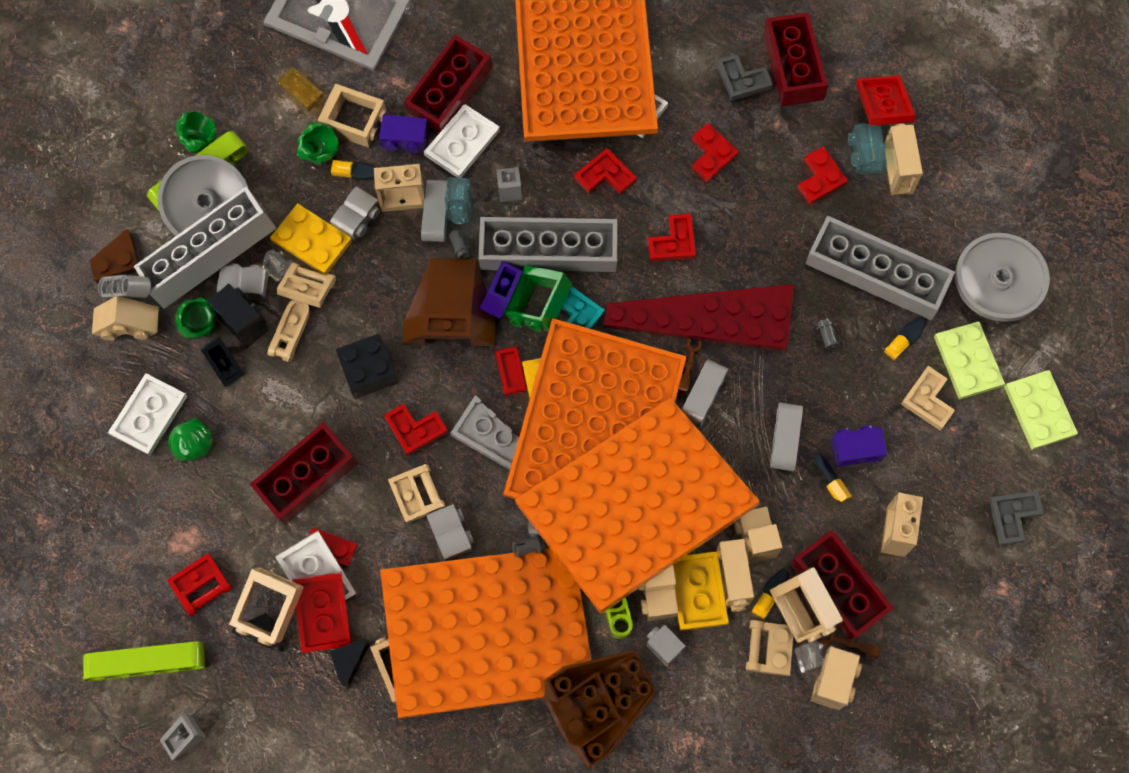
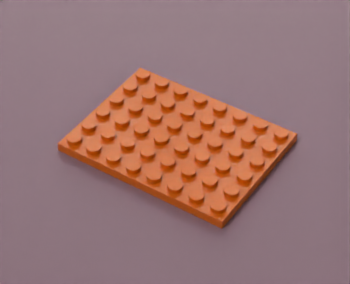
(585, 69)
(585, 394)
(636, 504)
(480, 630)

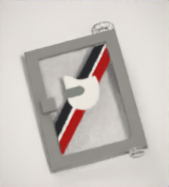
(343, 27)

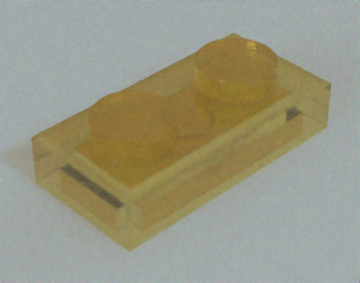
(300, 88)

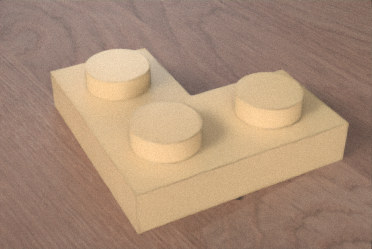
(923, 402)

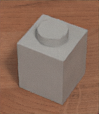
(664, 644)

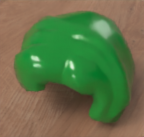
(195, 131)
(317, 143)
(195, 318)
(190, 440)

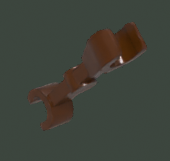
(685, 381)
(868, 649)

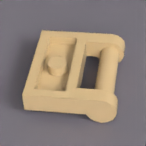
(304, 289)
(409, 496)
(777, 651)

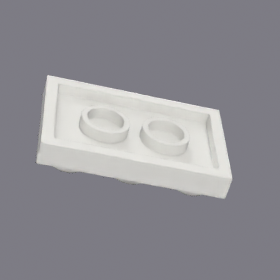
(462, 141)
(147, 414)
(312, 558)

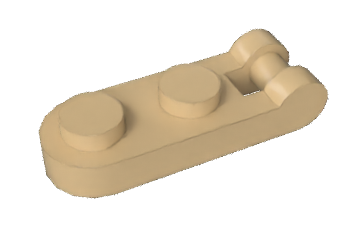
(289, 330)

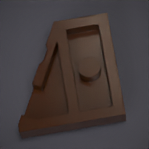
(116, 258)

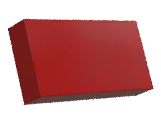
(511, 371)

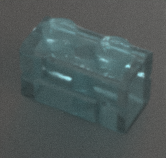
(868, 149)
(459, 200)

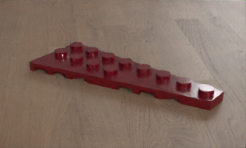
(735, 317)

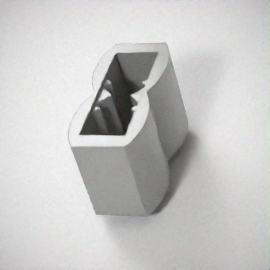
(356, 213)
(250, 280)
(450, 533)

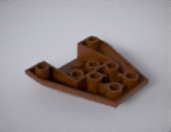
(449, 305)
(598, 702)

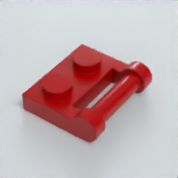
(196, 577)

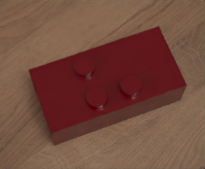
(795, 59)
(449, 83)
(303, 473)
(846, 582)

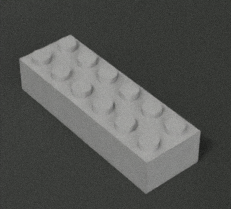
(549, 243)
(205, 247)
(880, 267)

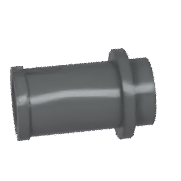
(461, 248)
(828, 334)
(528, 546)

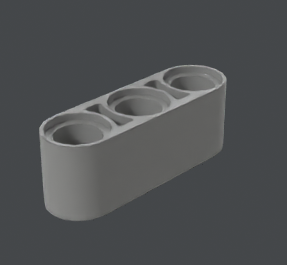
(434, 212)
(124, 286)
(704, 392)
(786, 436)

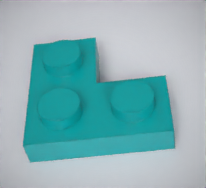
(582, 309)

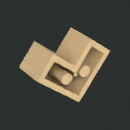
(125, 316)
(759, 534)
(660, 596)
(834, 684)

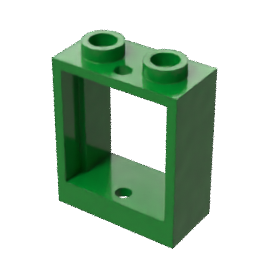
(528, 280)

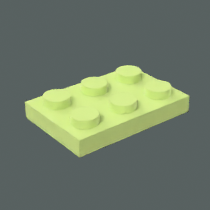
(969, 360)
(1040, 410)

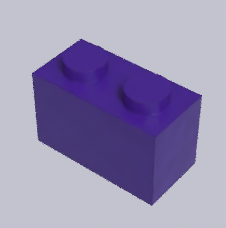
(404, 133)
(501, 289)
(858, 446)

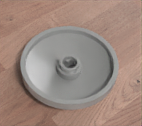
(195, 189)
(1002, 277)

